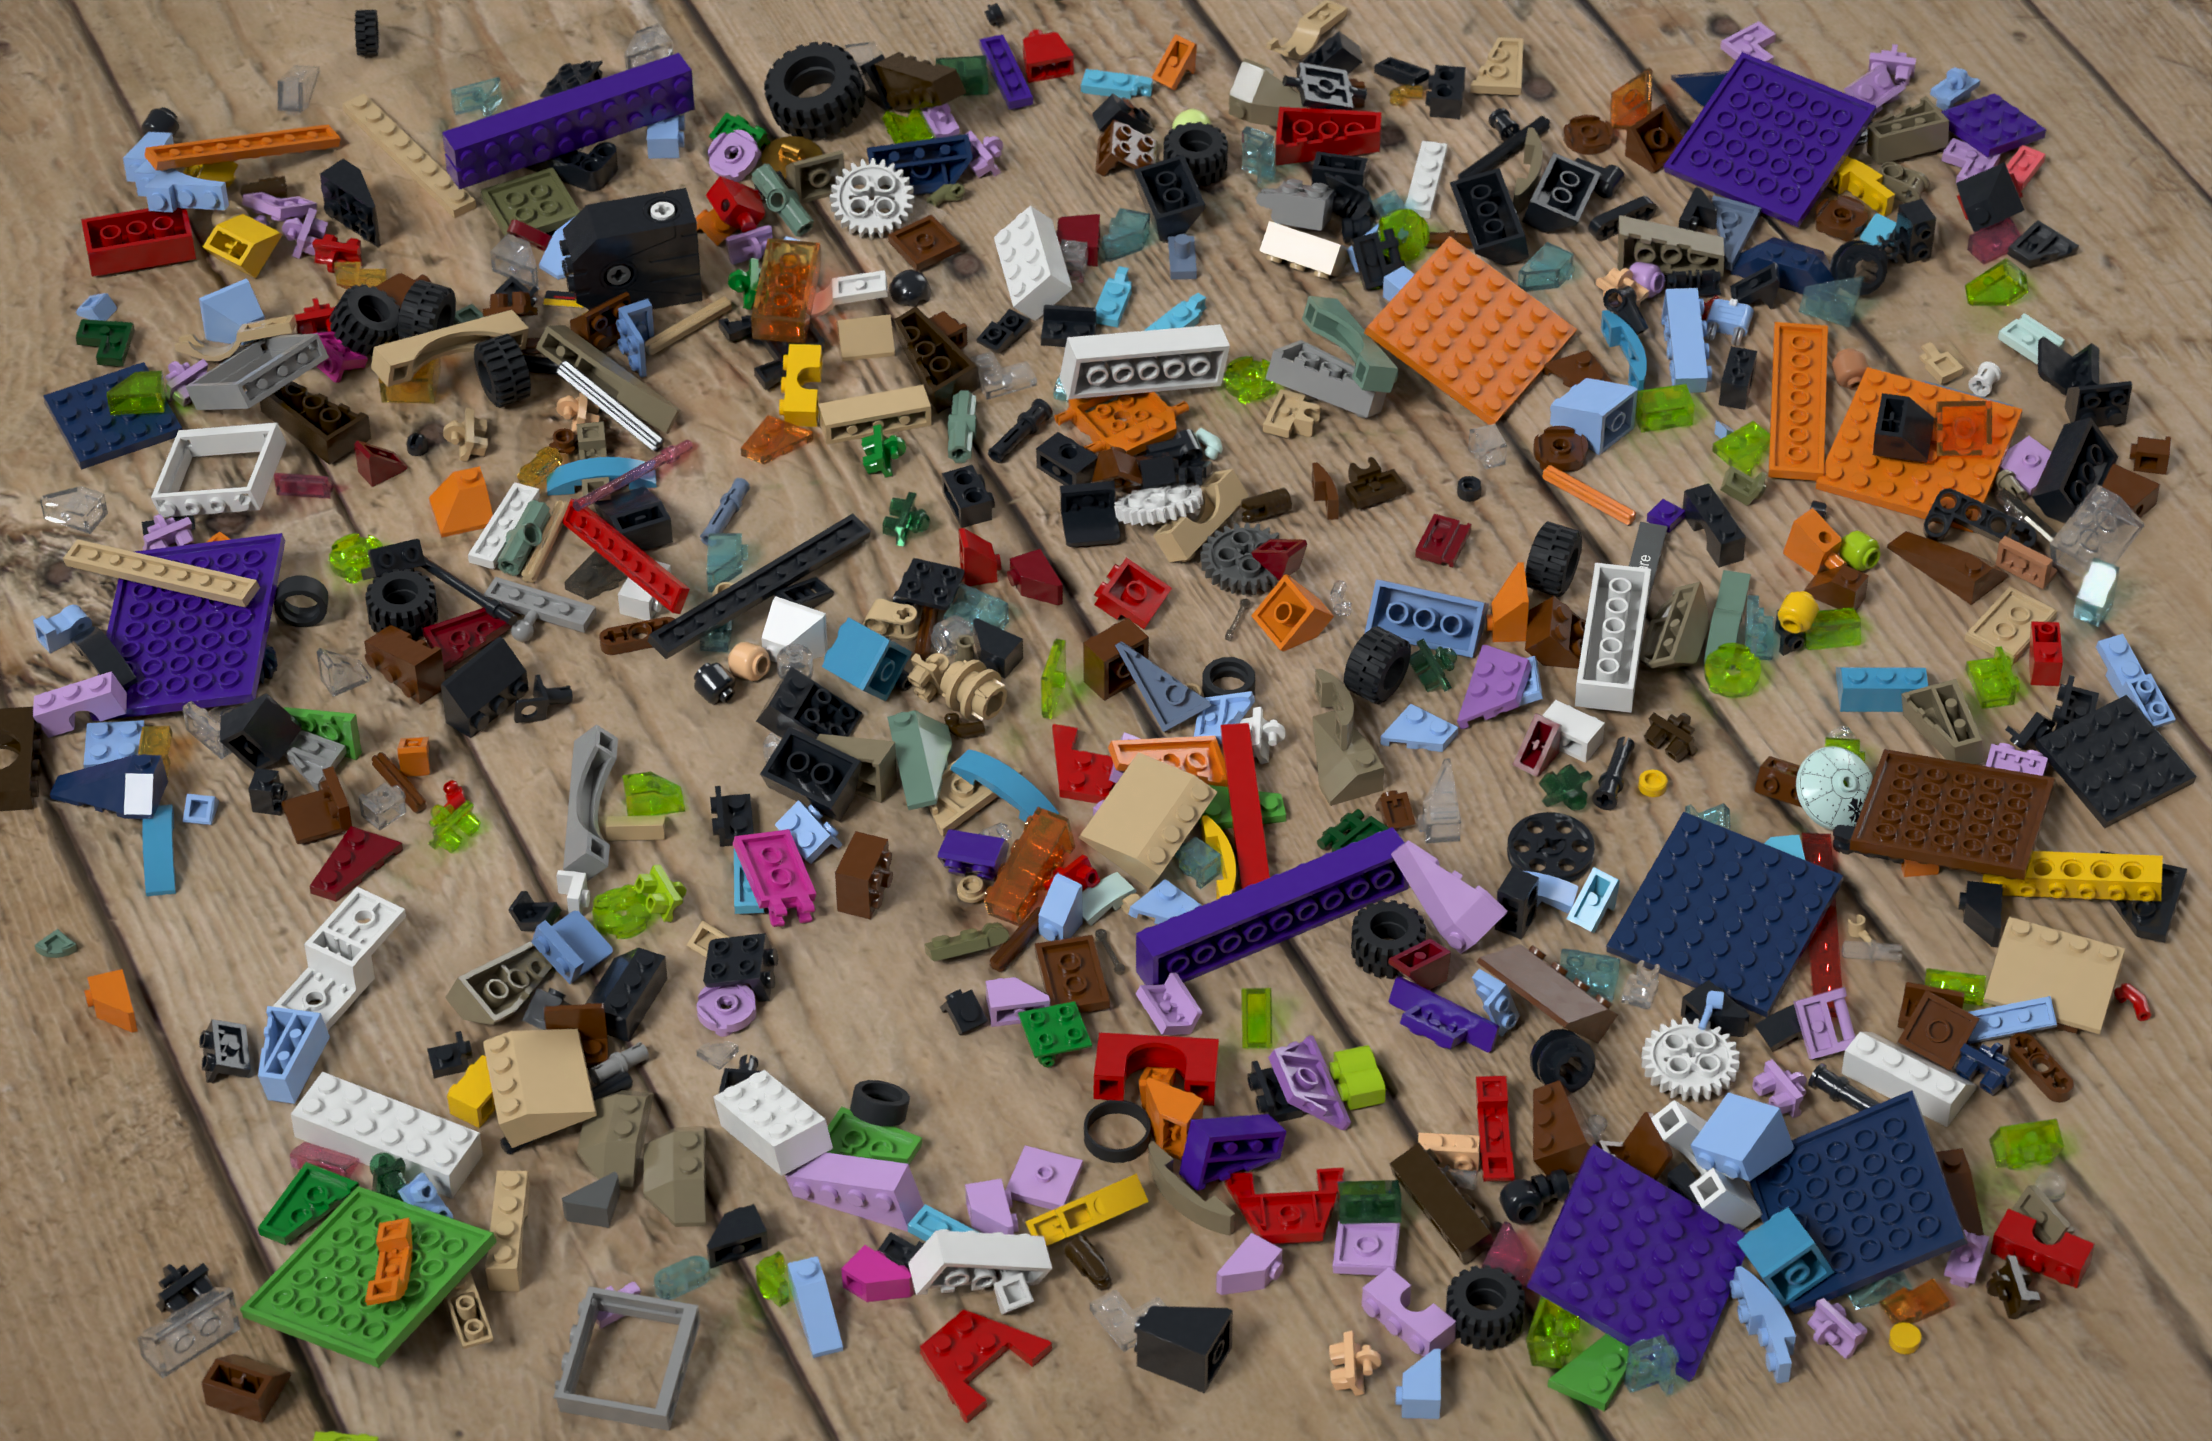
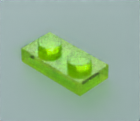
(1970, 984)

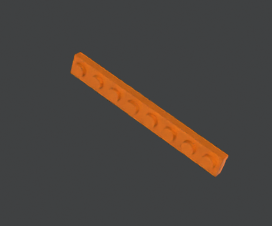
(242, 147)

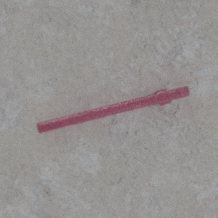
(668, 455)

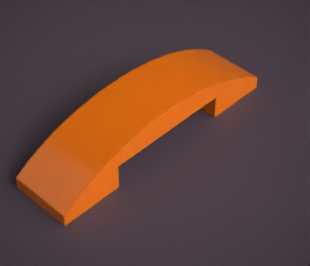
(394, 1262)

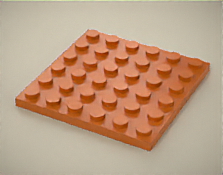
(1470, 331)
(1909, 484)

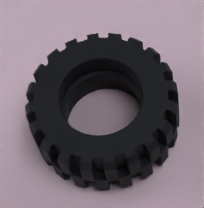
(810, 67)

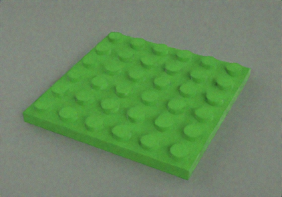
(326, 1280)

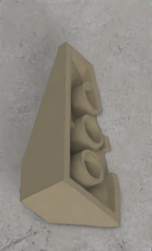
(1259, 95)
(1348, 772)
(499, 986)

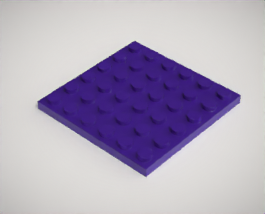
(1770, 139)
(1638, 1260)

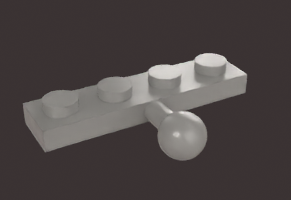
(539, 605)

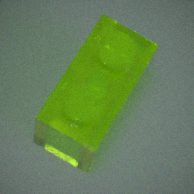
(1664, 408)

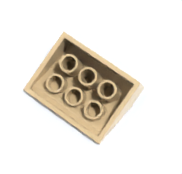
(1147, 817)
(2057, 964)
(538, 1082)

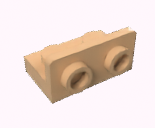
(1453, 1149)

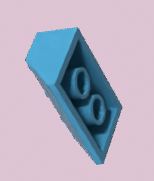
(1877, 687)

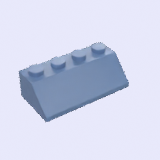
(1429, 615)

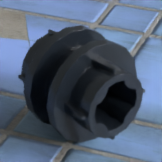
(1873, 264)
(1563, 1057)

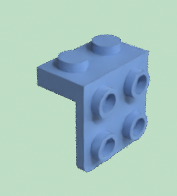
(635, 328)
(571, 945)

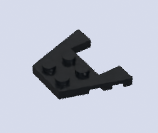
(771, 372)

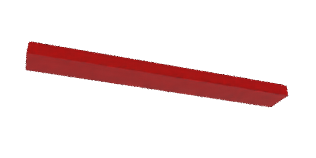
(627, 557)
(1244, 803)

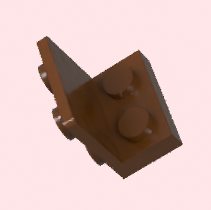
(1124, 145)
(319, 812)
(589, 1021)

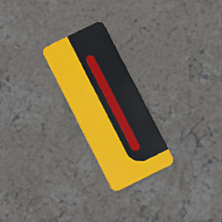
(560, 298)

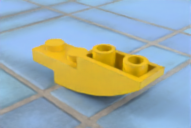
(1864, 184)
(1088, 1210)

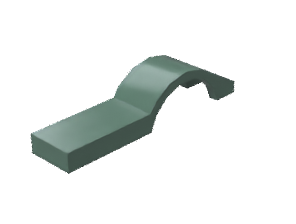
(1728, 610)

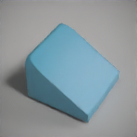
(1878, 226)

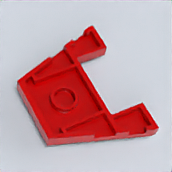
(1080, 773)
(1288, 1215)
(968, 1347)

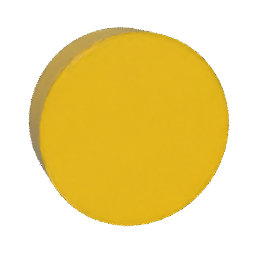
(1652, 783)
(1904, 1338)

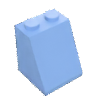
(1598, 411)
(1742, 1138)

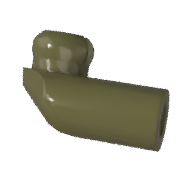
(947, 193)

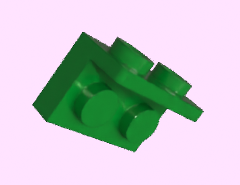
(729, 123)

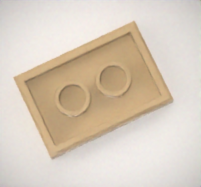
(2009, 624)

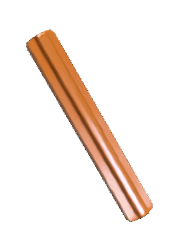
(1589, 495)

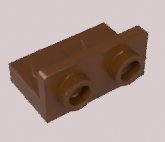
(1778, 780)

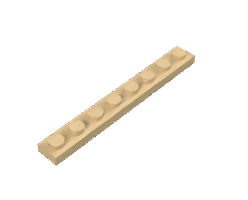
(409, 155)
(161, 573)

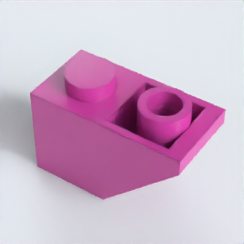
(876, 1277)

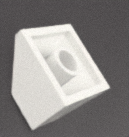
(794, 624)

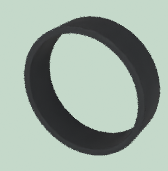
(1117, 1155)

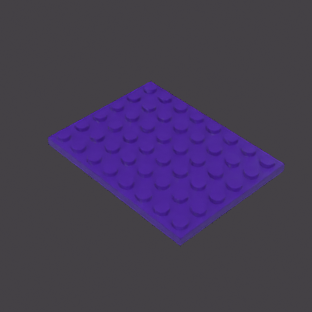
(194, 645)

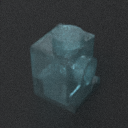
(1199, 861)

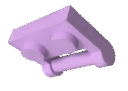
(1818, 1026)

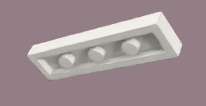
(1426, 178)
(493, 538)

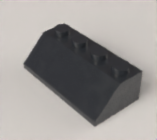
(1490, 217)
(2073, 469)

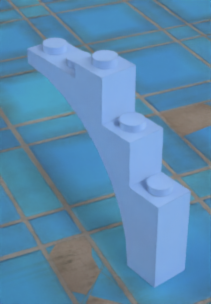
(170, 188)

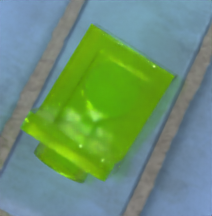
(770, 1281)

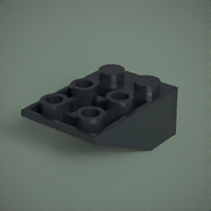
(350, 200)
(638, 517)
(807, 708)

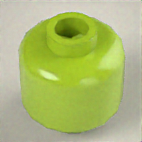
(1860, 550)

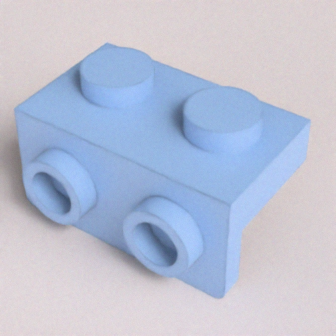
(808, 830)

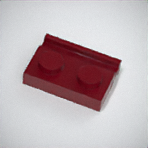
(1443, 540)

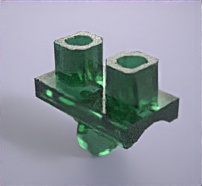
(908, 519)
(1435, 675)
(1566, 787)
(387, 1175)

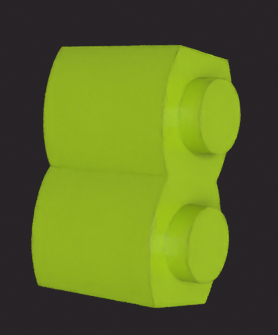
(1358, 1077)

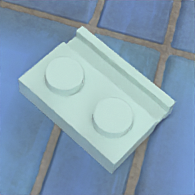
(2024, 336)

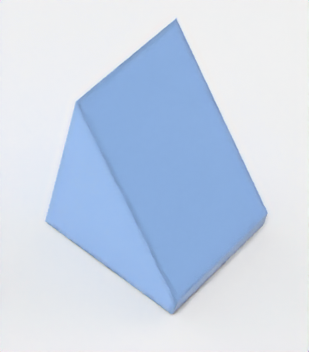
(1722, 429)

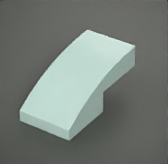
(1103, 896)

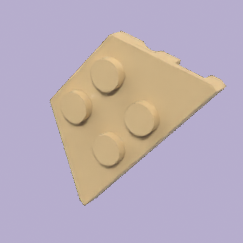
(959, 800)

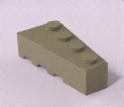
(1667, 247)

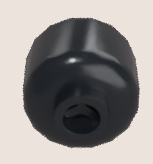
(162, 121)
(714, 683)
(1521, 1201)

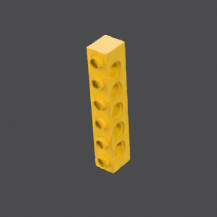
(2087, 876)

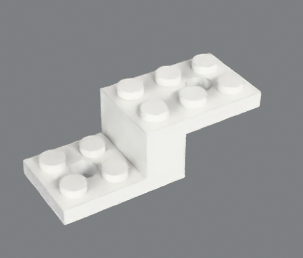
(341, 956)

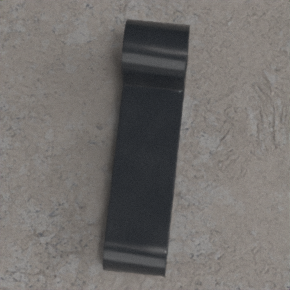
(584, 170)
(1981, 526)

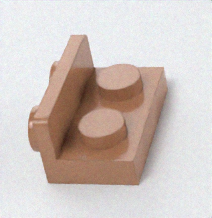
(2025, 563)

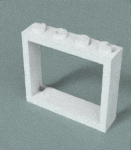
(218, 441)

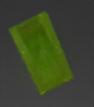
(1256, 1017)

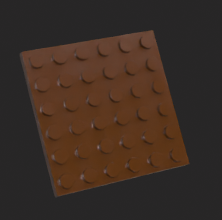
(1953, 814)

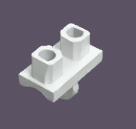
(1263, 734)

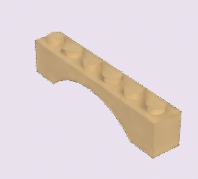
(401, 359)

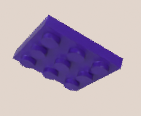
(1992, 125)

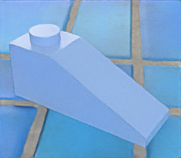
(814, 1306)

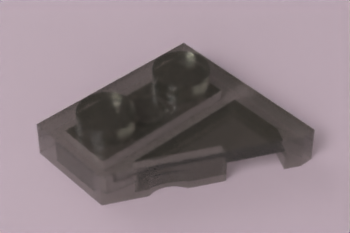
(2024, 514)
(594, 577)

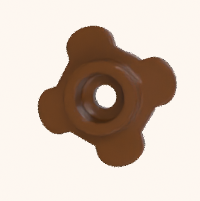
(564, 441)

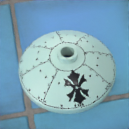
(1822, 786)

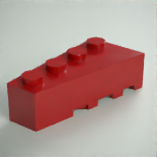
(1310, 130)

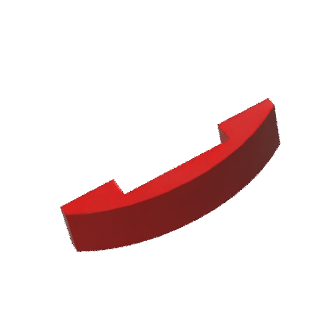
(1494, 1128)

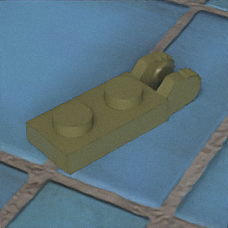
(967, 942)

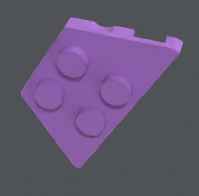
(1494, 685)
(1308, 1082)

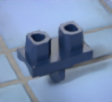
(1988, 1062)

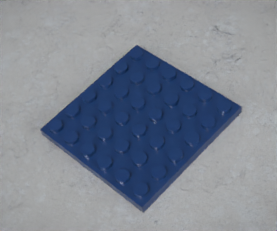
(1725, 913)
(1865, 1196)

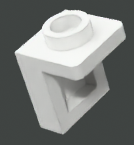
(575, 886)

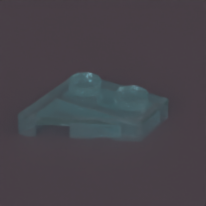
(1832, 300)

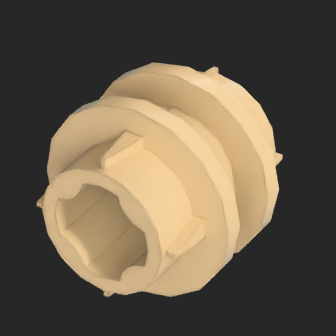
(973, 690)

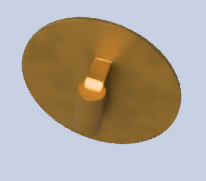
(788, 150)

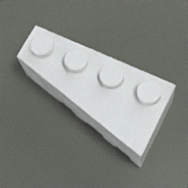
(977, 1260)

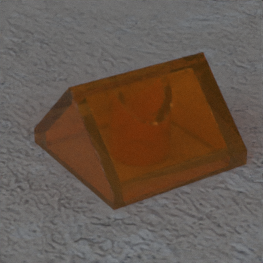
(1632, 101)
(1963, 428)

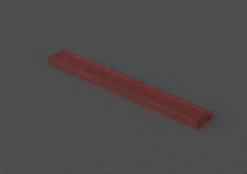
(1824, 945)

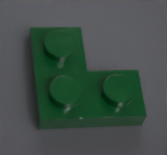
(110, 336)

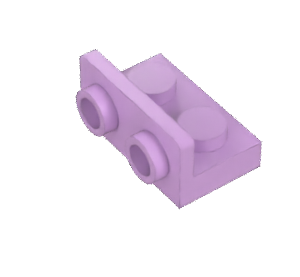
(1875, 88)
(2006, 757)

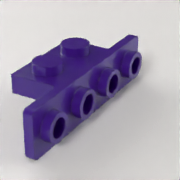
(1441, 1019)

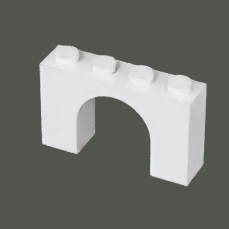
(1715, 1191)

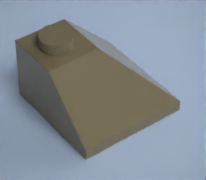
(815, 176)

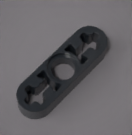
(1607, 223)

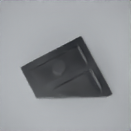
(2041, 245)

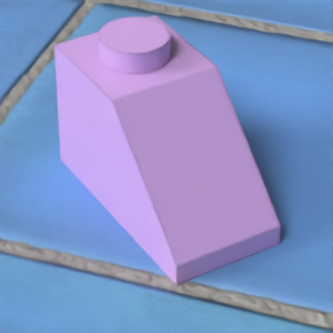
(1009, 997)
(1250, 1267)

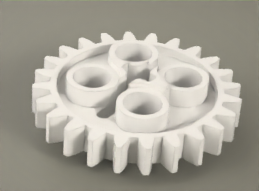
(872, 177)
(1158, 503)
(1690, 1060)

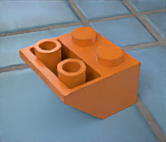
(1171, 1115)

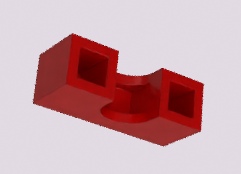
(2061, 1261)

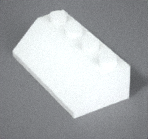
(1897, 1070)

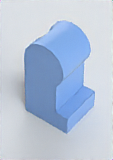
(59, 629)

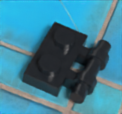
(1371, 259)

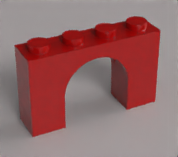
(1123, 1054)

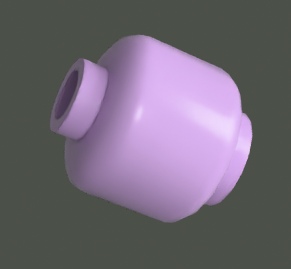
(1648, 276)

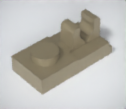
(2050, 1222)

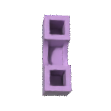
(99, 695)
(1422, 1331)

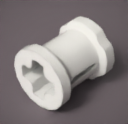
(1985, 379)

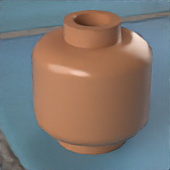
(1849, 368)

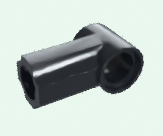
(1609, 180)
(1627, 309)
(1182, 447)

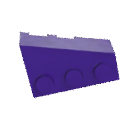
(1227, 1145)

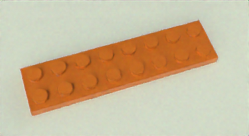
(1798, 401)

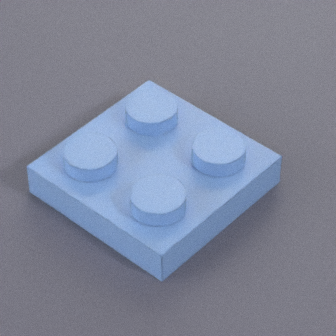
(111, 741)

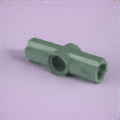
(774, 189)
(962, 426)
(523, 537)

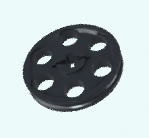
(1550, 837)

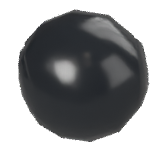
(910, 288)

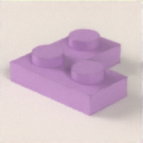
(1750, 41)
(1968, 158)
(278, 208)

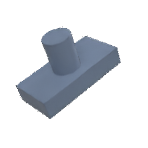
(1182, 257)

